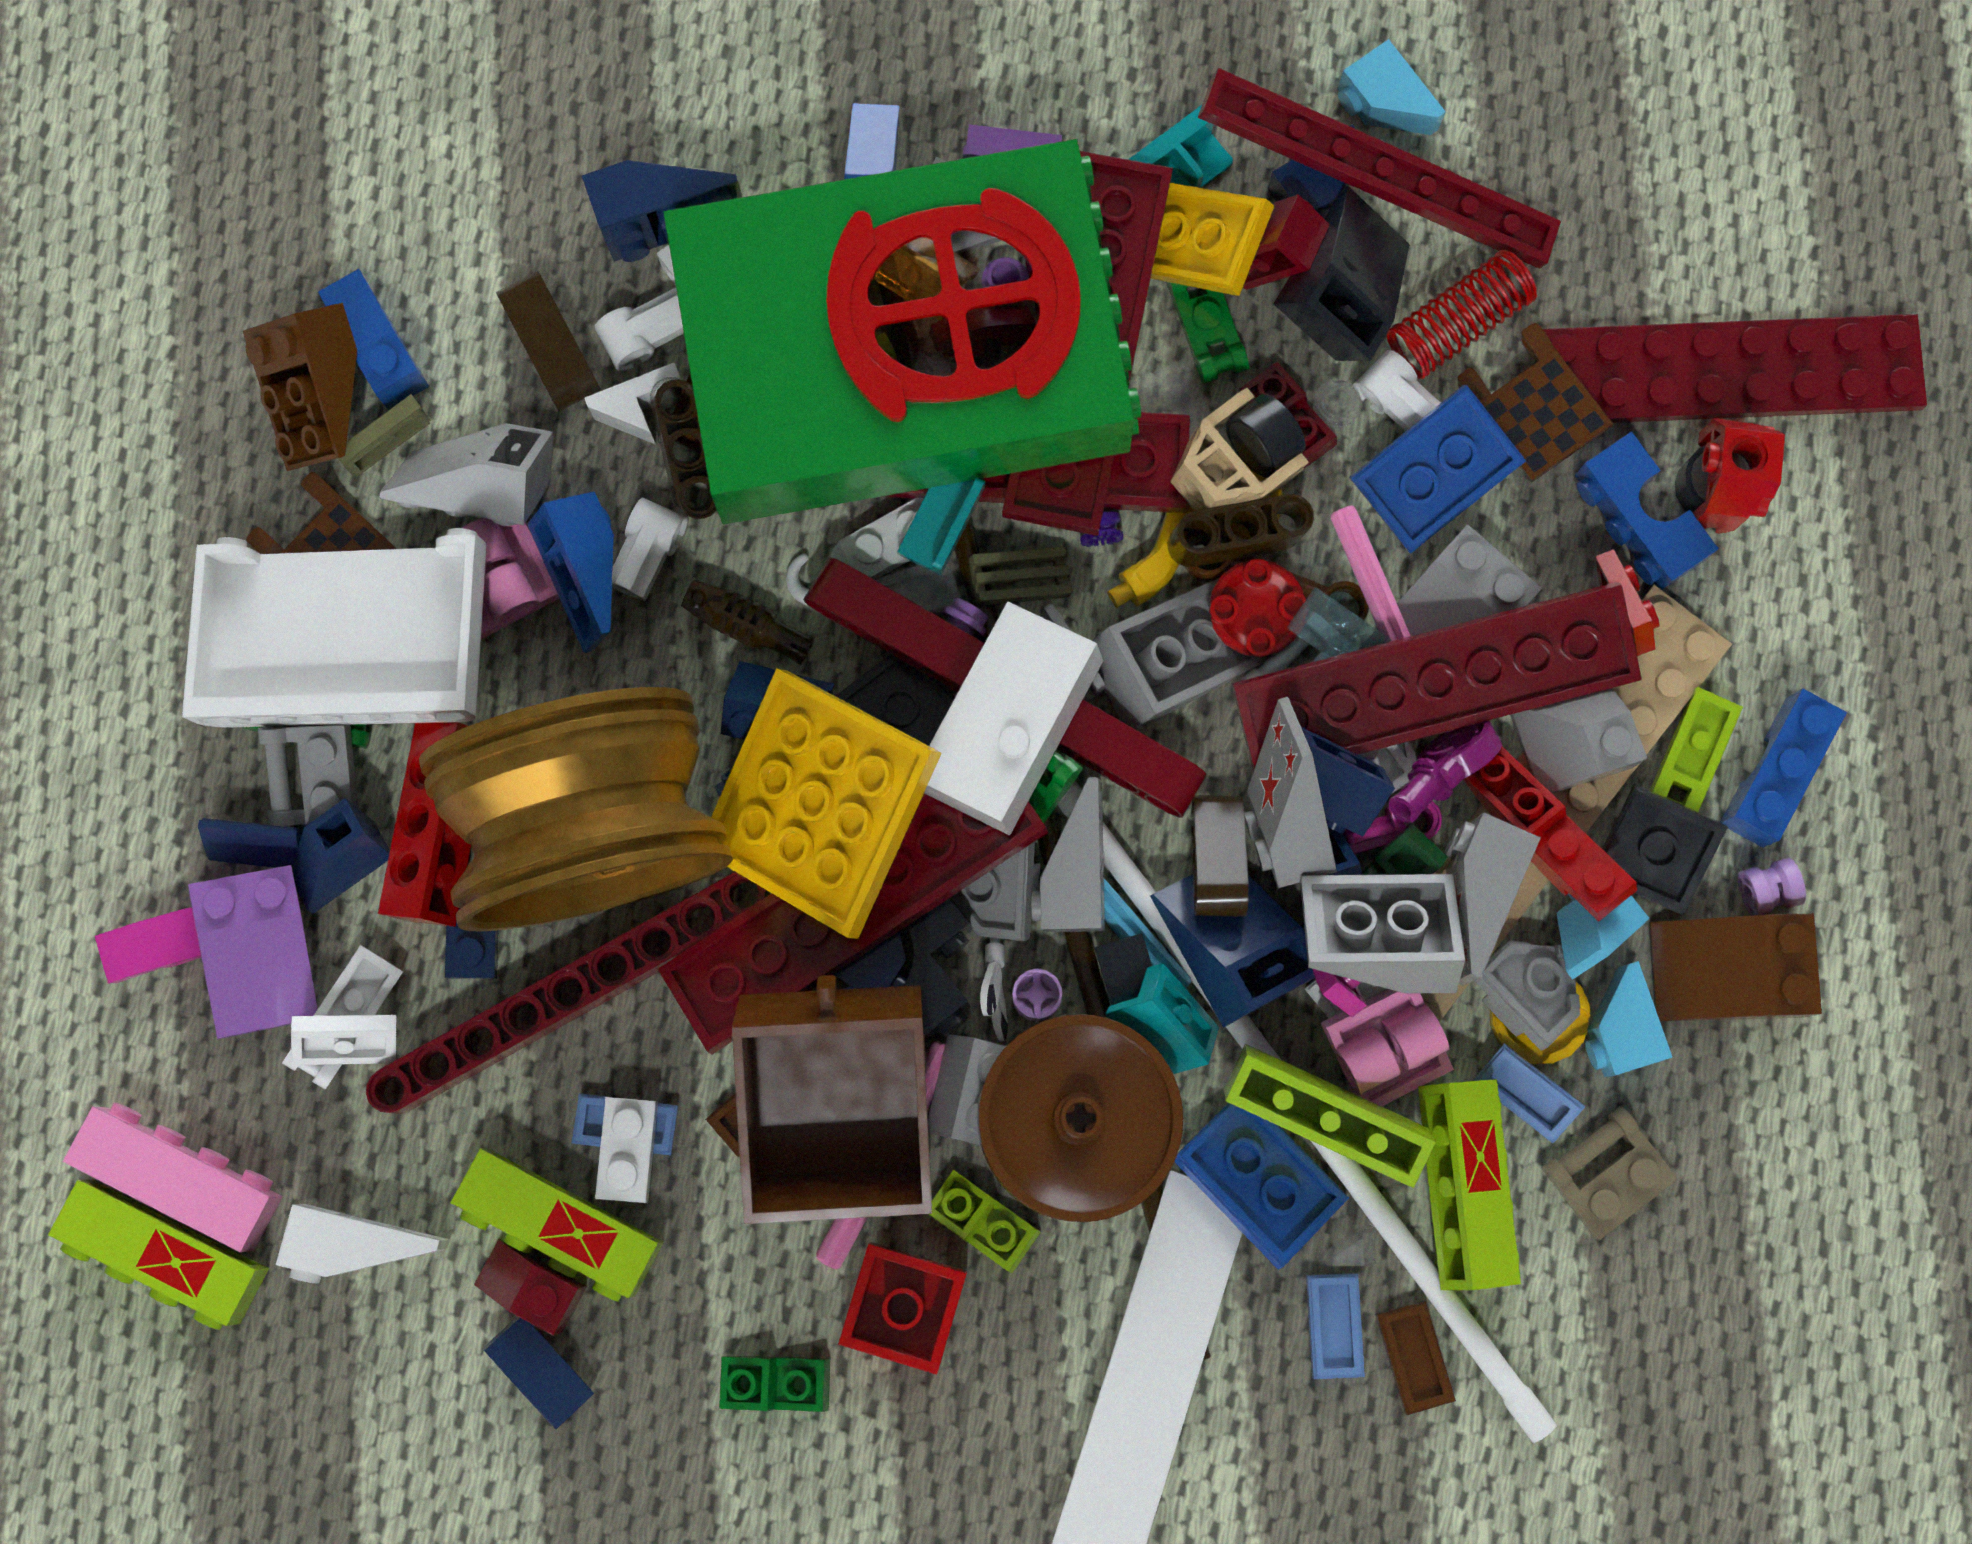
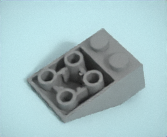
(480, 474)
(959, 1087)

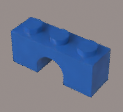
(1661, 548)
(1779, 781)

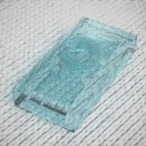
(1333, 627)

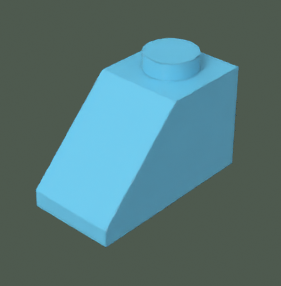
(1389, 93)
(1590, 941)
(1626, 1026)

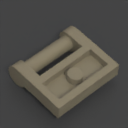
(1620, 1186)

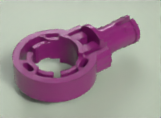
(1443, 766)

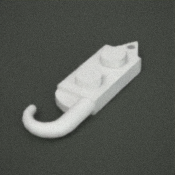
(868, 550)

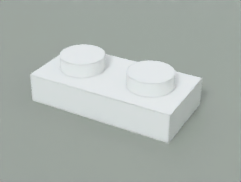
(343, 1039)
(626, 1150)

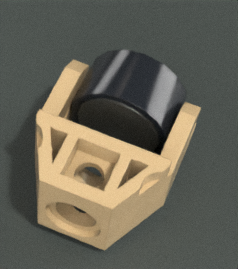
(1262, 437)

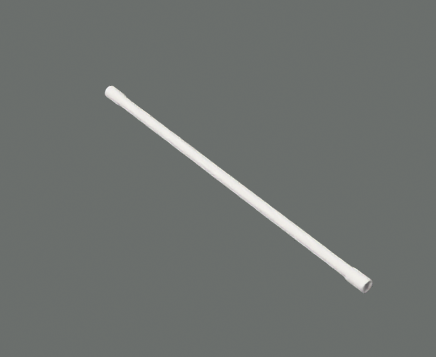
(1517, 1397)

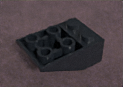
(1352, 284)

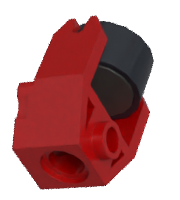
(1731, 474)

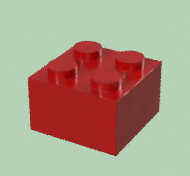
(902, 1308)

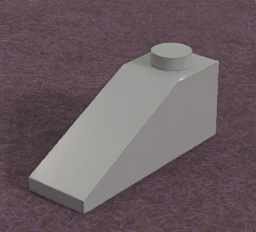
(1073, 879)

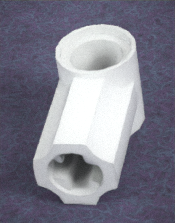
(636, 332)
(1394, 390)
(649, 540)

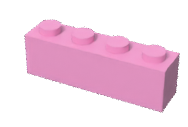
(173, 1177)

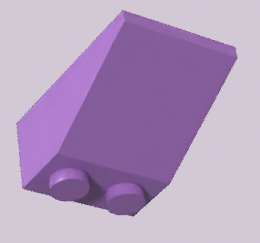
(253, 950)

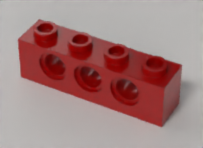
(424, 849)

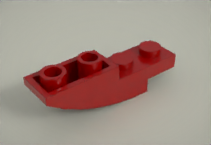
(1564, 850)

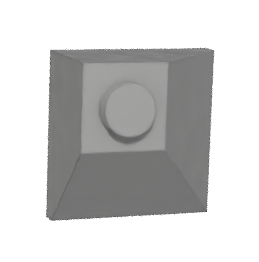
(1579, 740)

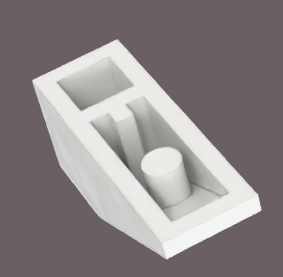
(336, 1243)

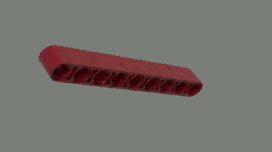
(948, 656)
(545, 996)

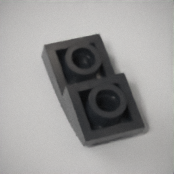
(1123, 967)

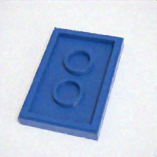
(1437, 468)
(1261, 1181)

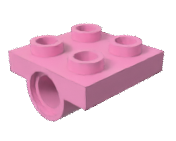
(514, 575)
(1389, 1046)

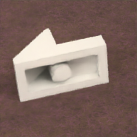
(624, 403)

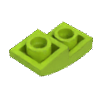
(983, 1221)

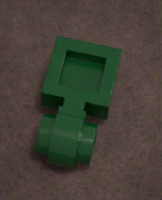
(1407, 855)

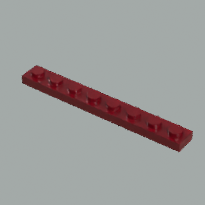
(1378, 168)

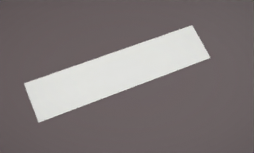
(1151, 1371)

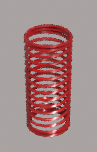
(1419, 347)

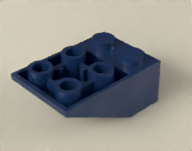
(634, 194)
(1237, 959)

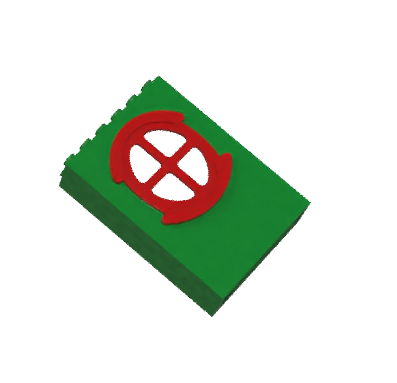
(787, 357)

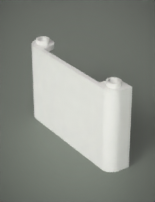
(335, 635)

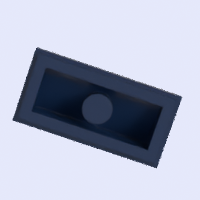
(249, 842)

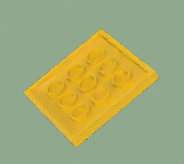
(821, 801)

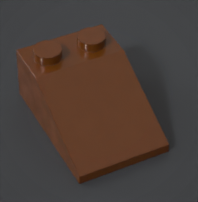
(1735, 968)

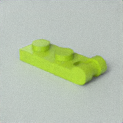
(1697, 747)

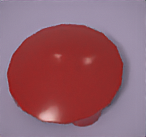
(1255, 606)

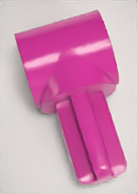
(1388, 826)

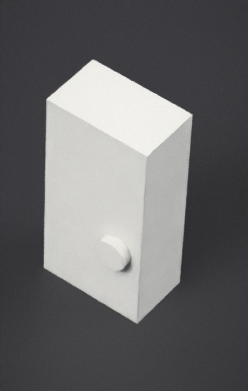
(1010, 716)

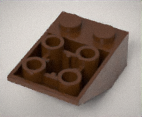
(306, 382)

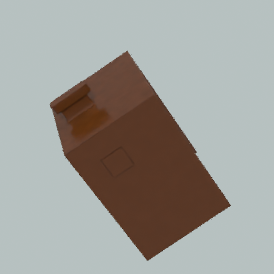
(831, 1103)

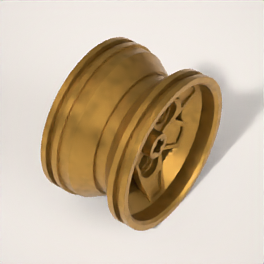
(574, 807)

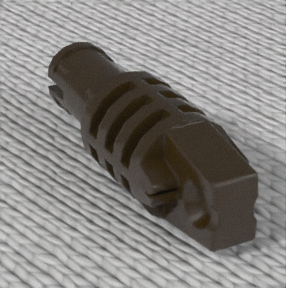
(744, 620)

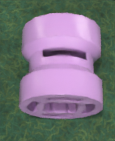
(1772, 887)
(1037, 987)

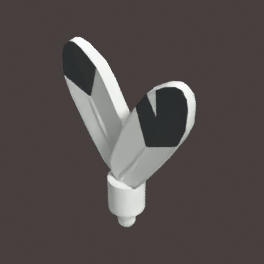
(992, 994)

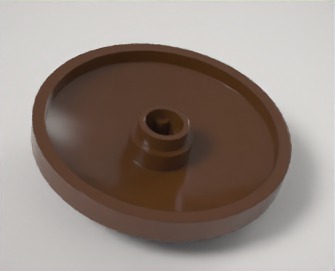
(1080, 1118)

